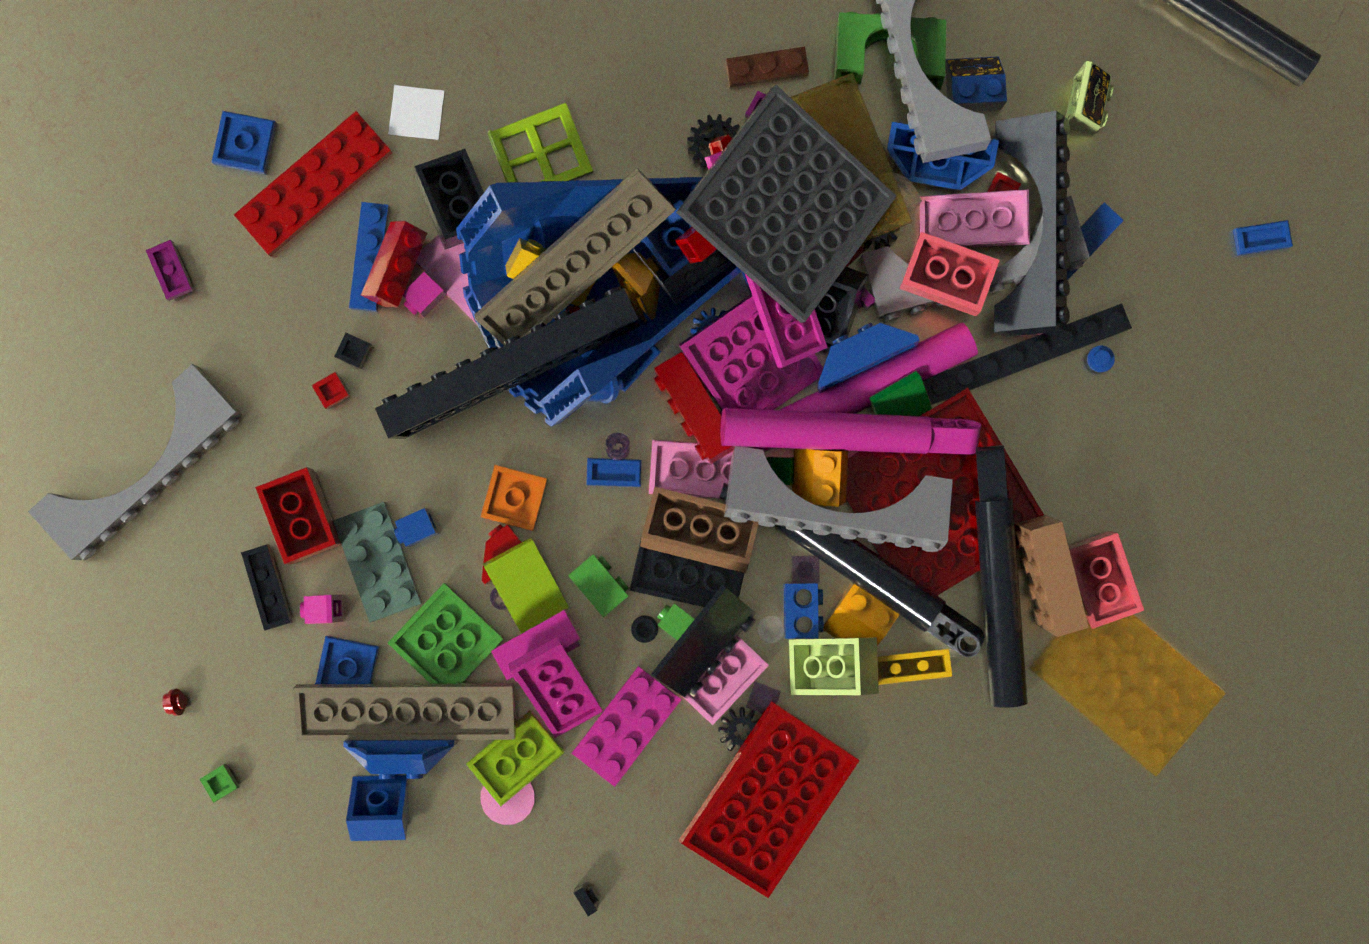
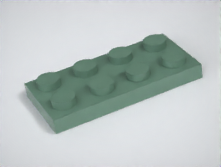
(377, 562)

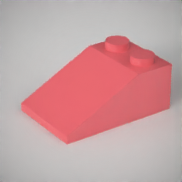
(1104, 579)

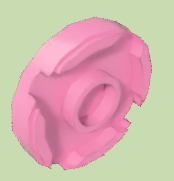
(514, 810)

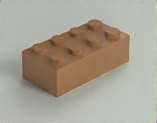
(697, 530)
(1050, 575)

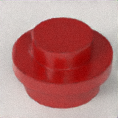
(174, 702)

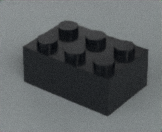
(449, 192)

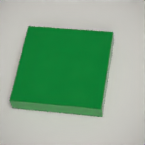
(902, 398)

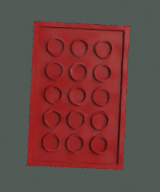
(769, 800)

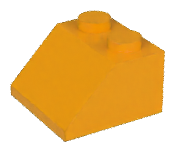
(821, 476)
(860, 616)

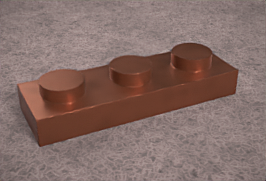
(767, 66)

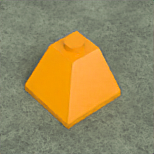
(637, 278)

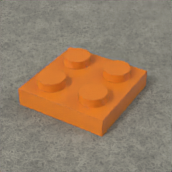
(514, 498)

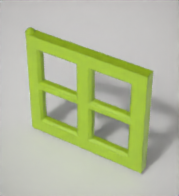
(540, 152)

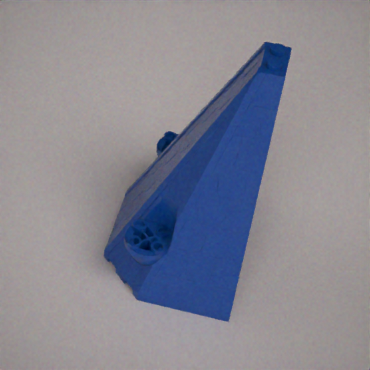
(544, 214)

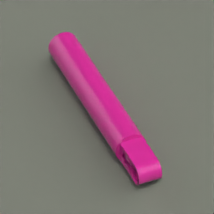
(927, 358)
(848, 431)

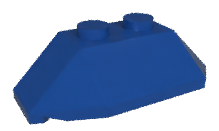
(949, 172)
(863, 352)
(399, 756)

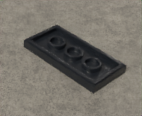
(681, 578)

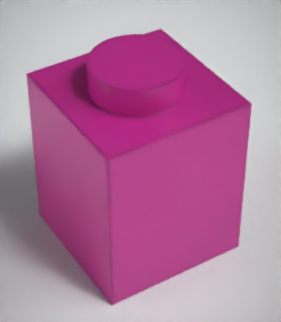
(423, 295)

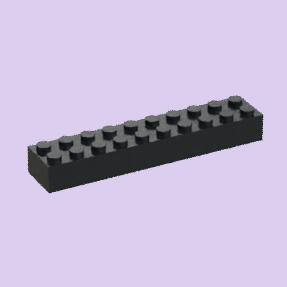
(512, 364)

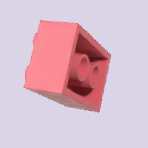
(949, 274)

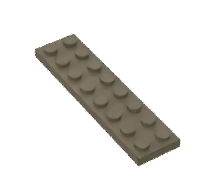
(577, 258)
(405, 711)

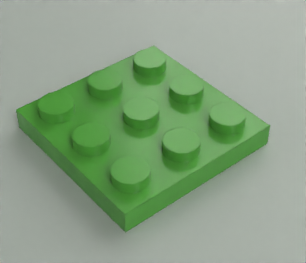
(445, 639)

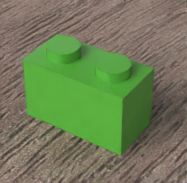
(599, 585)

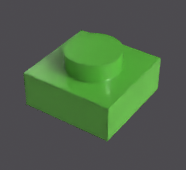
(219, 783)

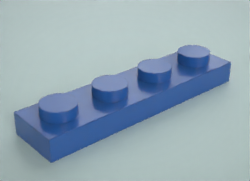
(371, 232)

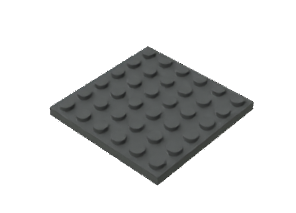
(787, 204)

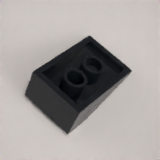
(840, 305)

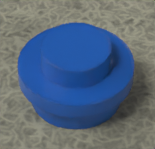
(1100, 358)

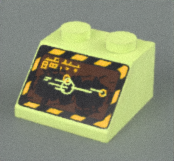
(1088, 98)

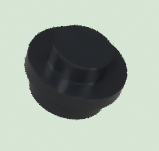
(644, 629)

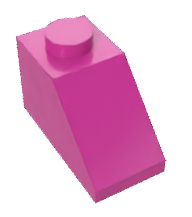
(322, 609)

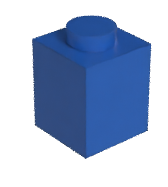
(415, 528)

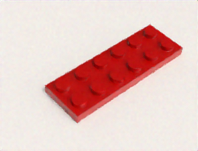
(313, 183)

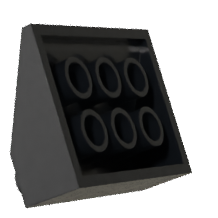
(704, 643)

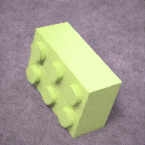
(833, 666)

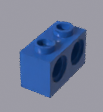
(794, 611)

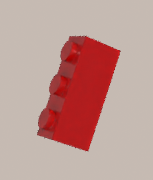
(394, 264)

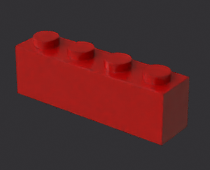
(694, 406)

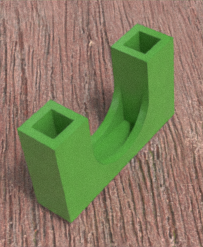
(858, 31)

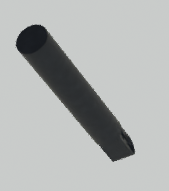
(1252, 36)
(999, 582)
(891, 588)

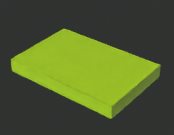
(525, 585)
(512, 764)

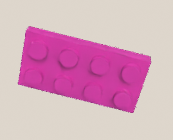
(555, 687)
(626, 726)

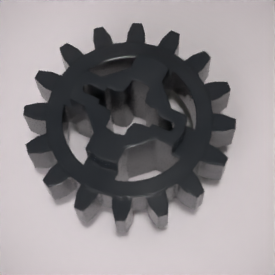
(702, 140)

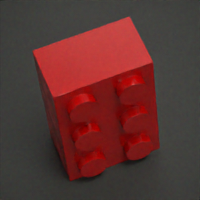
(298, 515)

